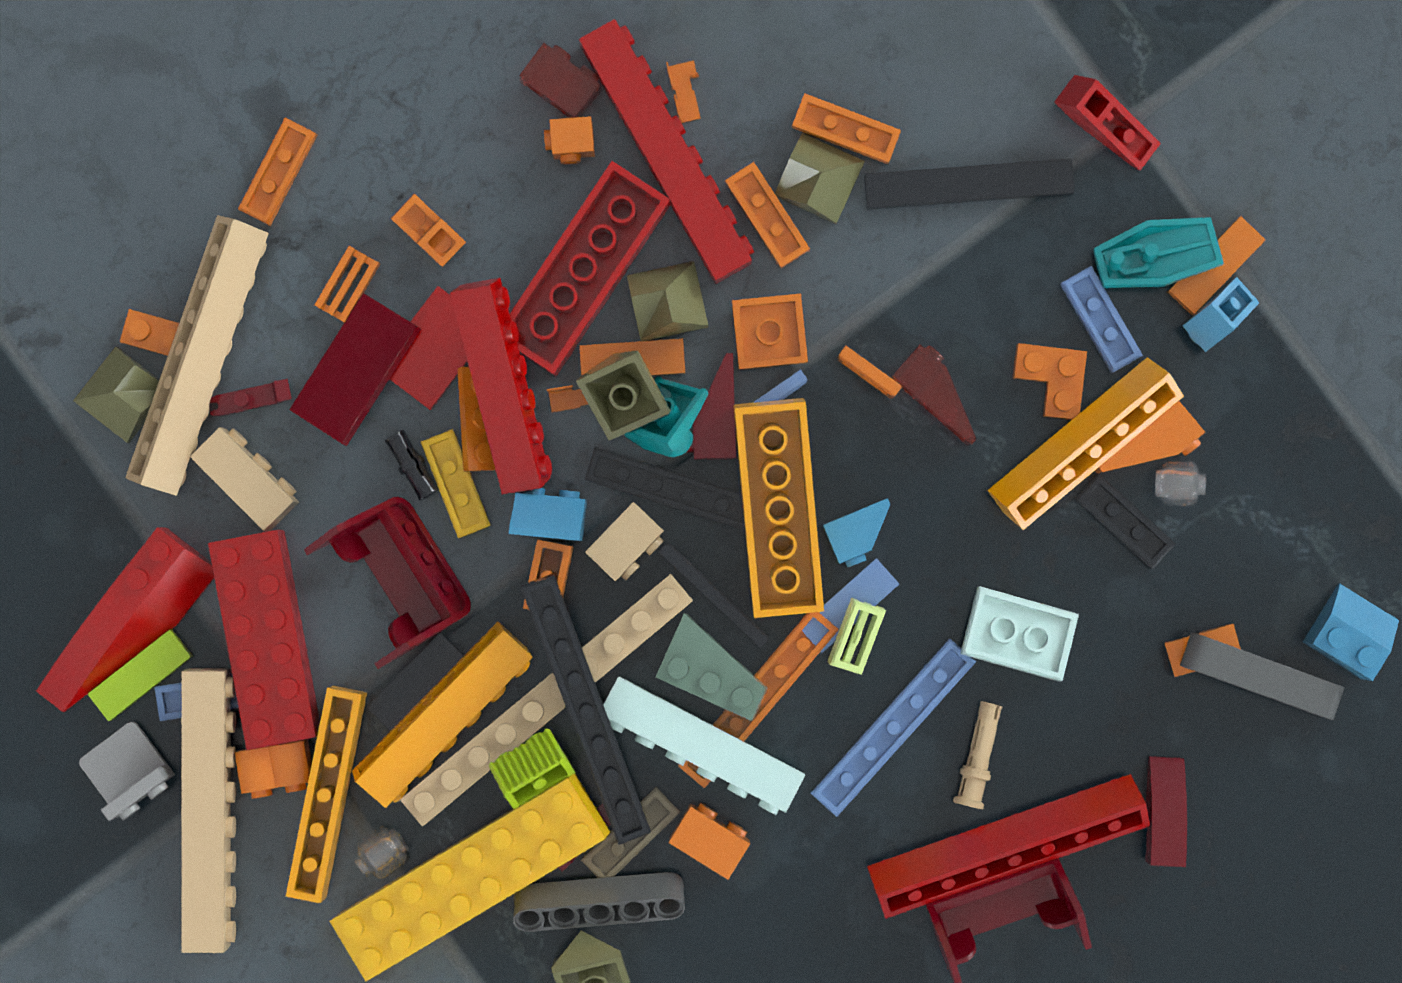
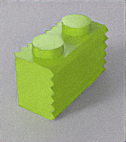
(531, 768)

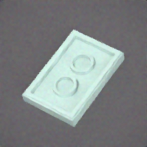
(1019, 634)

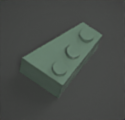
(709, 671)

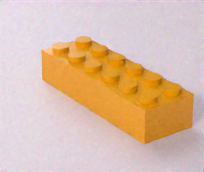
(779, 507)

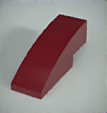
(1166, 812)

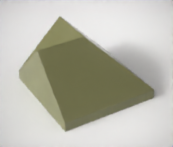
(819, 178)
(667, 301)
(119, 394)
(622, 394)
(590, 962)

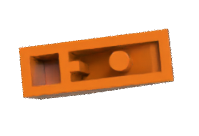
(1165, 437)

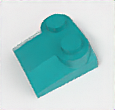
(672, 432)

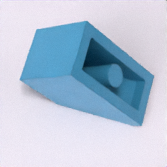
(1221, 315)
(856, 533)

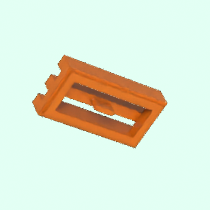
(335, 278)
(869, 372)

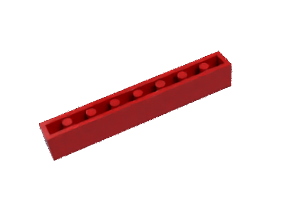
(665, 150)
(1009, 846)

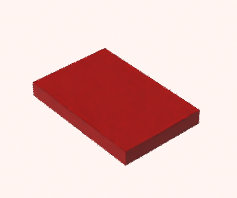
(435, 353)

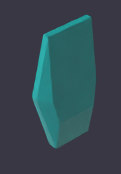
(1158, 253)

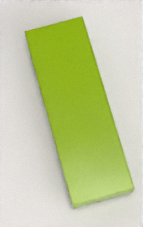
(140, 675)

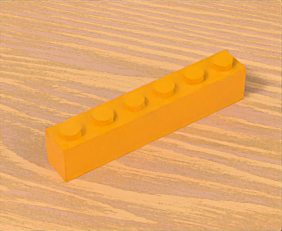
(1085, 443)
(442, 715)
(326, 794)

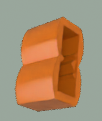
(274, 767)

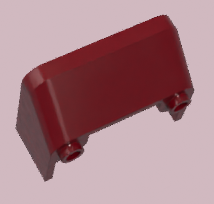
(407, 569)
(1003, 901)

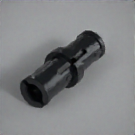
(411, 465)

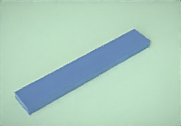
(892, 727)

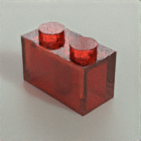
(560, 81)

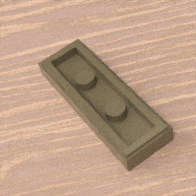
(609, 858)

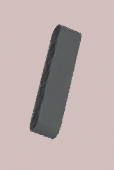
(1262, 676)
(599, 902)

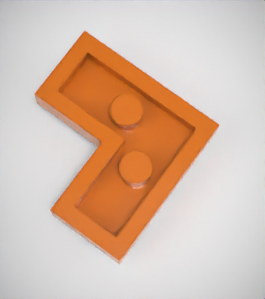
(1062, 372)

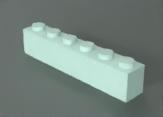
(703, 745)

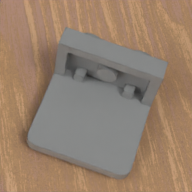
(126, 771)

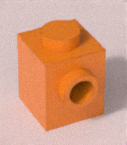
(570, 139)

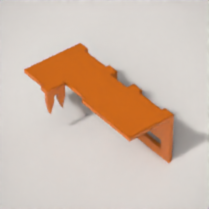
(680, 82)
(566, 399)

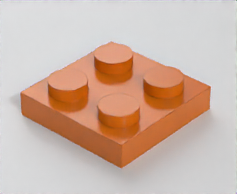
(769, 331)

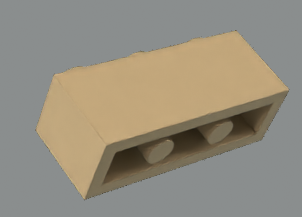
(245, 478)

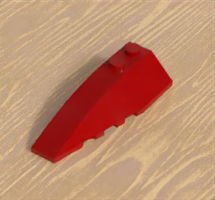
(132, 614)

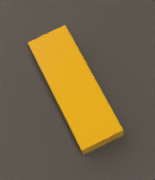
(454, 484)

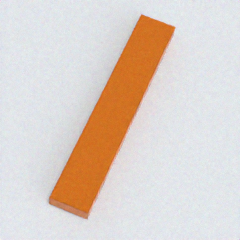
(778, 675)

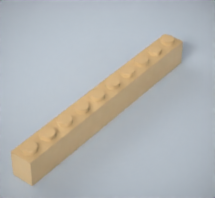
(543, 702)

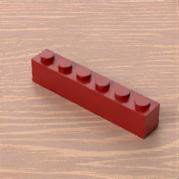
(501, 385)

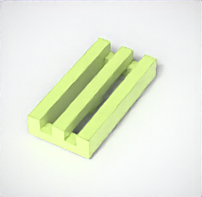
(844, 631)

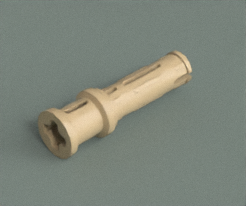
(975, 771)

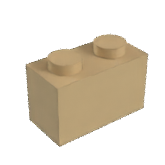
(625, 542)

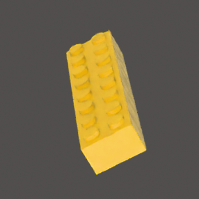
(469, 877)

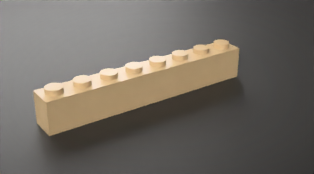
(197, 355)
(207, 810)

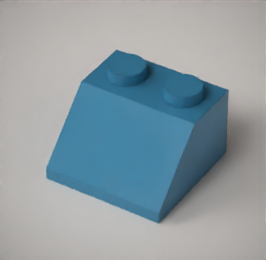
(548, 515)
(1353, 633)

